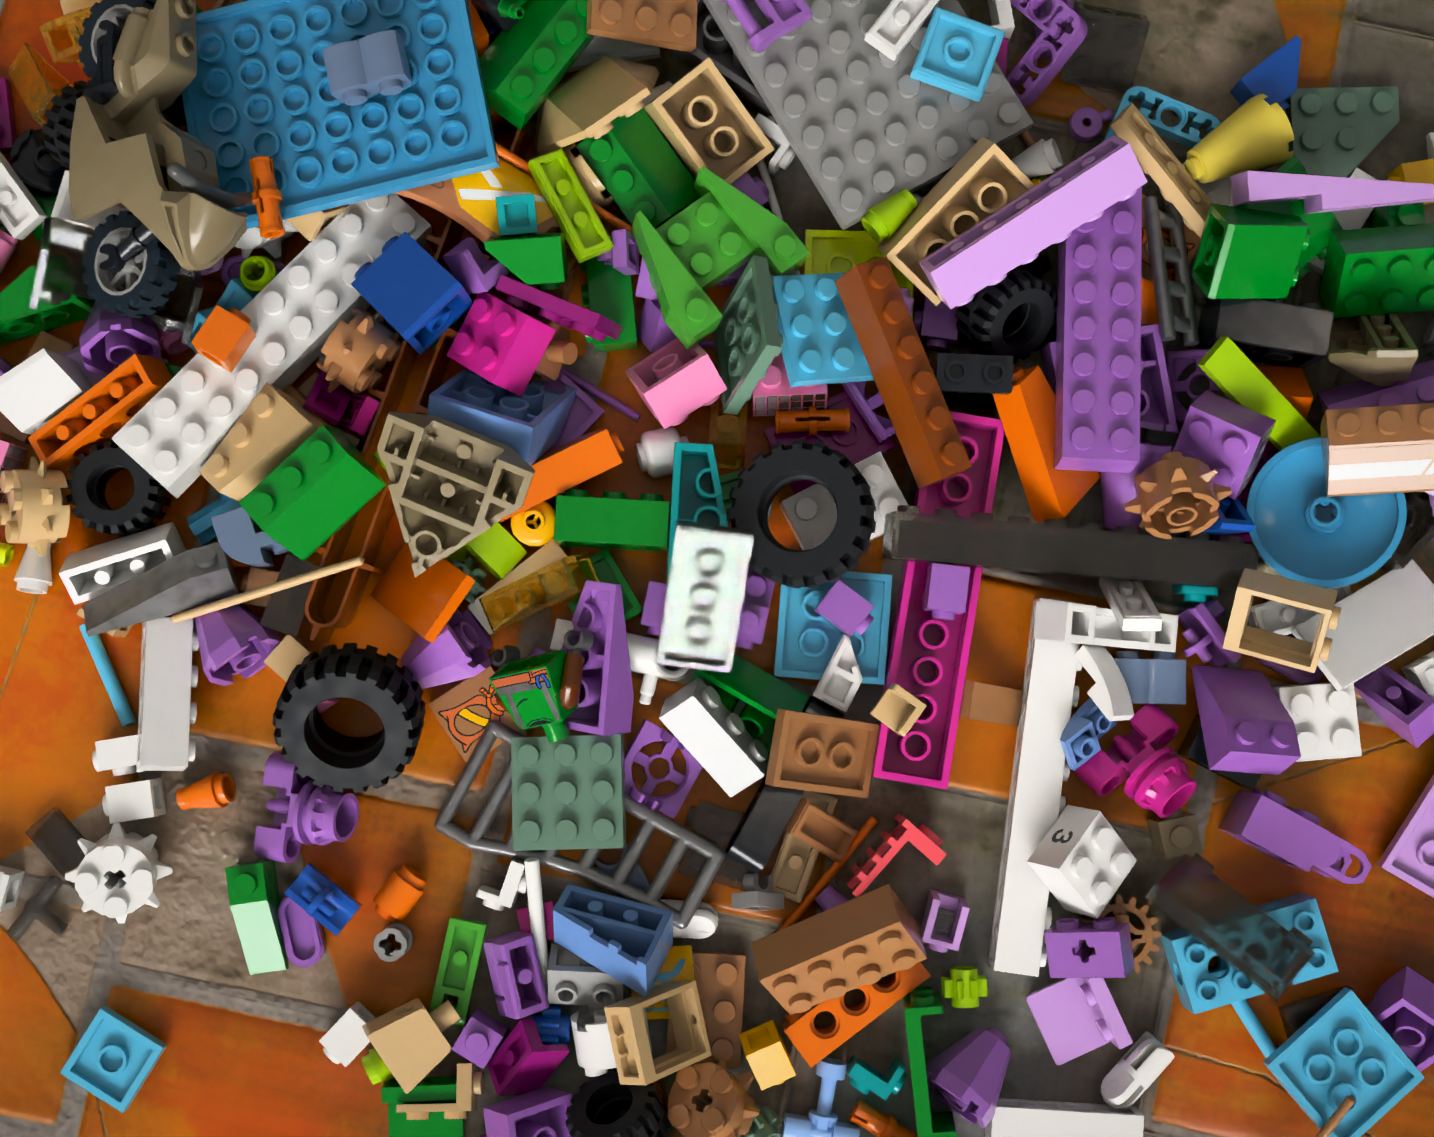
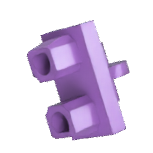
(1205, 634)

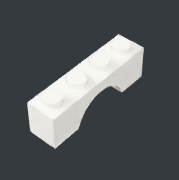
(1098, 627)

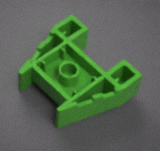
(705, 247)

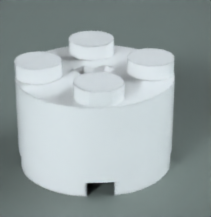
(593, 1041)

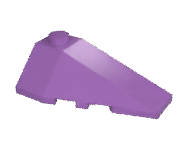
(606, 676)

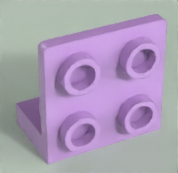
(1077, 1017)

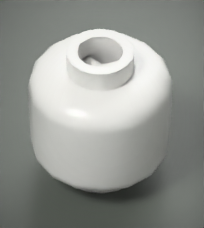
(657, 451)

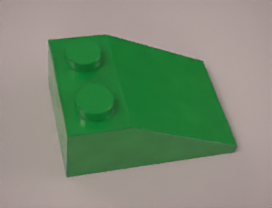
(22, 322)

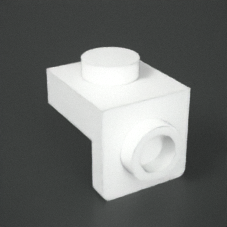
(783, 151)
(513, 885)

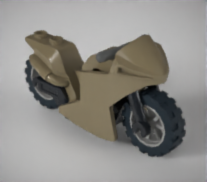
(130, 154)

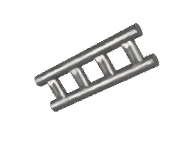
(1162, 286)

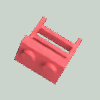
(922, 838)

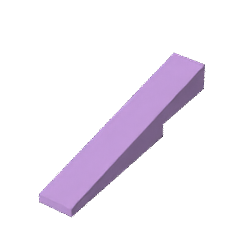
(1325, 192)

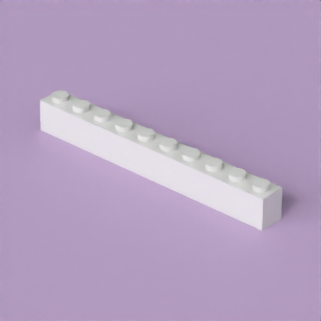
(1033, 803)

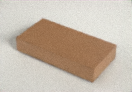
(991, 703)
(820, 830)

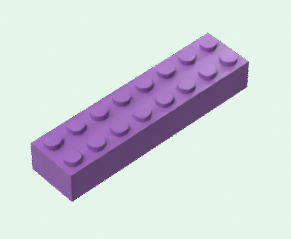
(1100, 342)

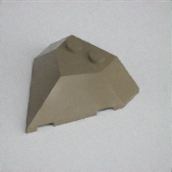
(448, 483)

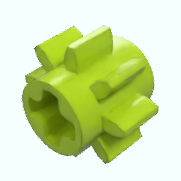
(964, 986)

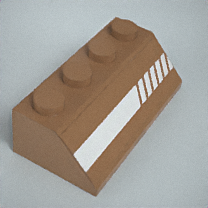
(1378, 449)

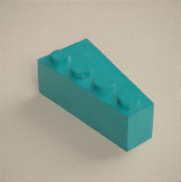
(695, 489)

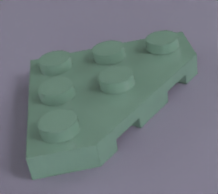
(1340, 125)

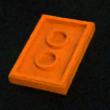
(423, 600)

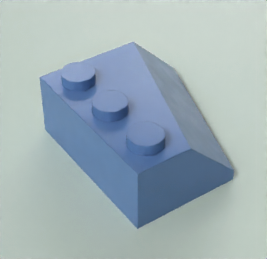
(523, 422)

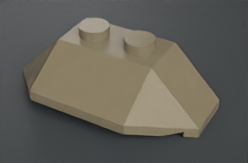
(1372, 348)

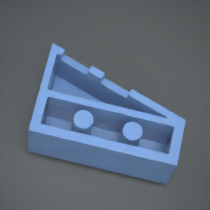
(614, 935)

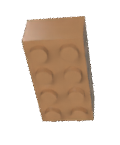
(838, 950)

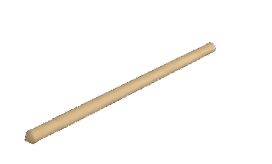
(268, 589)

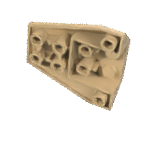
(590, 101)

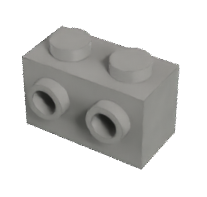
(578, 982)

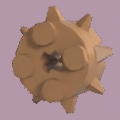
(359, 352)
(1177, 496)
(710, 1102)

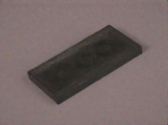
(704, 596)

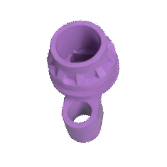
(302, 813)

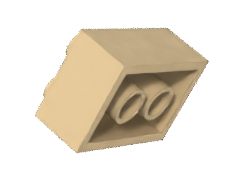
(709, 124)

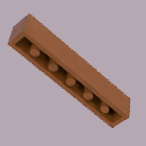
(902, 372)

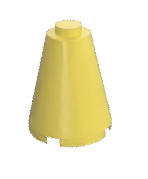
(1247, 140)

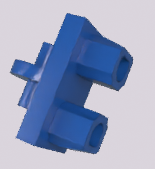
(323, 899)

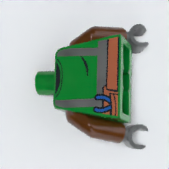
(541, 687)

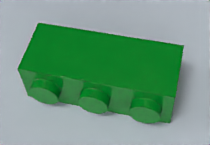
(611, 296)

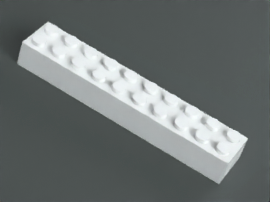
(291, 324)

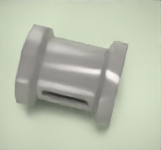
(384, 949)

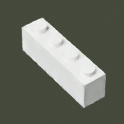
(166, 695)
(1062, 1119)

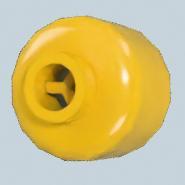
(542, 534)

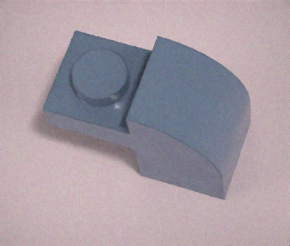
(244, 539)

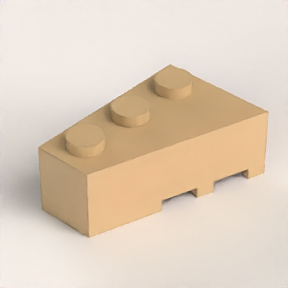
(259, 442)

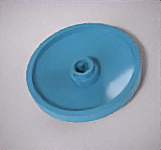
(1315, 535)

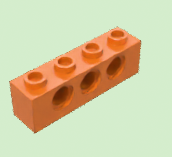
(99, 412)
(817, 1042)

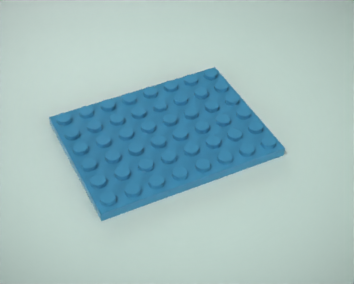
(269, 95)

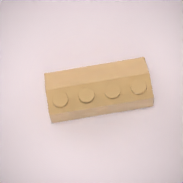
(964, 197)

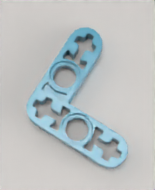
(1184, 111)

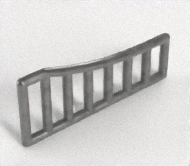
(584, 867)

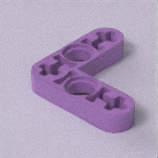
(1052, 28)

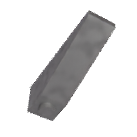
(169, 588)

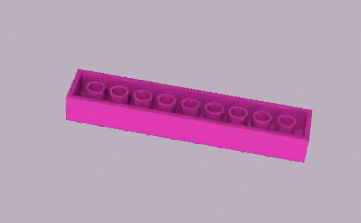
(930, 653)

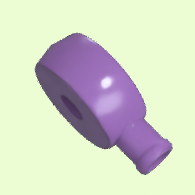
(1092, 118)

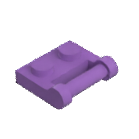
(781, 14)

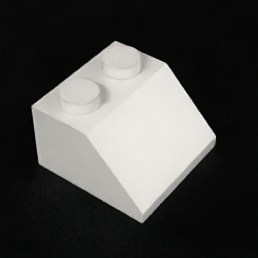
(40, 389)

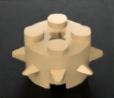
(34, 506)

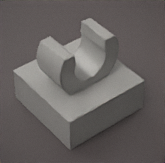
(758, 894)

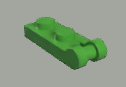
(459, 965)

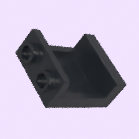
(972, 378)

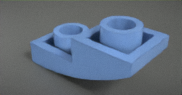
(1082, 734)

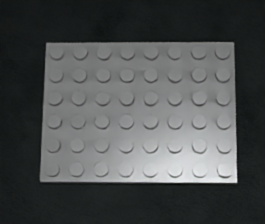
(859, 114)

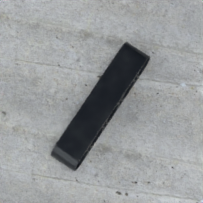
(769, 812)

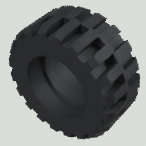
(854, 513)
(343, 759)

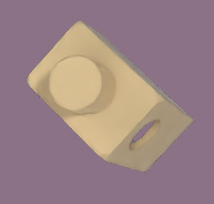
(411, 1039)

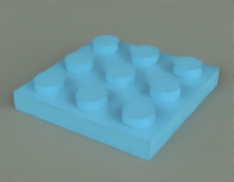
(817, 332)
(809, 641)
(1339, 1056)

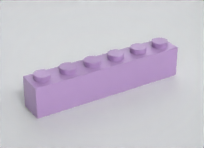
(1034, 222)

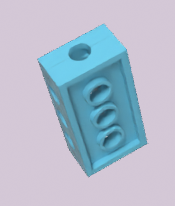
(1208, 989)

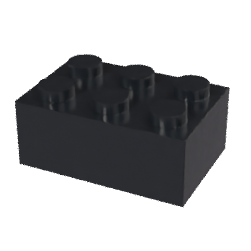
(1268, 330)

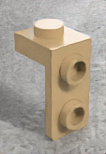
(469, 1084)

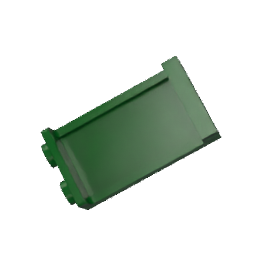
(916, 1004)

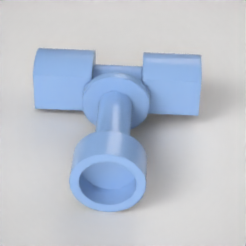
(821, 1121)

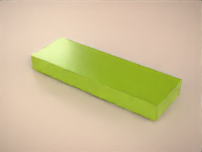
(570, 205)

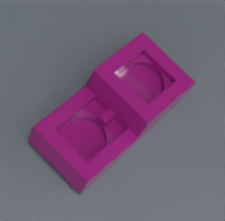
(324, 404)

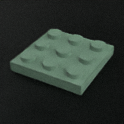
(747, 335)
(568, 793)

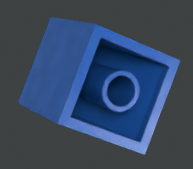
(412, 292)

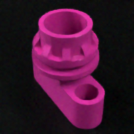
(1154, 773)

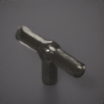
(36, 909)

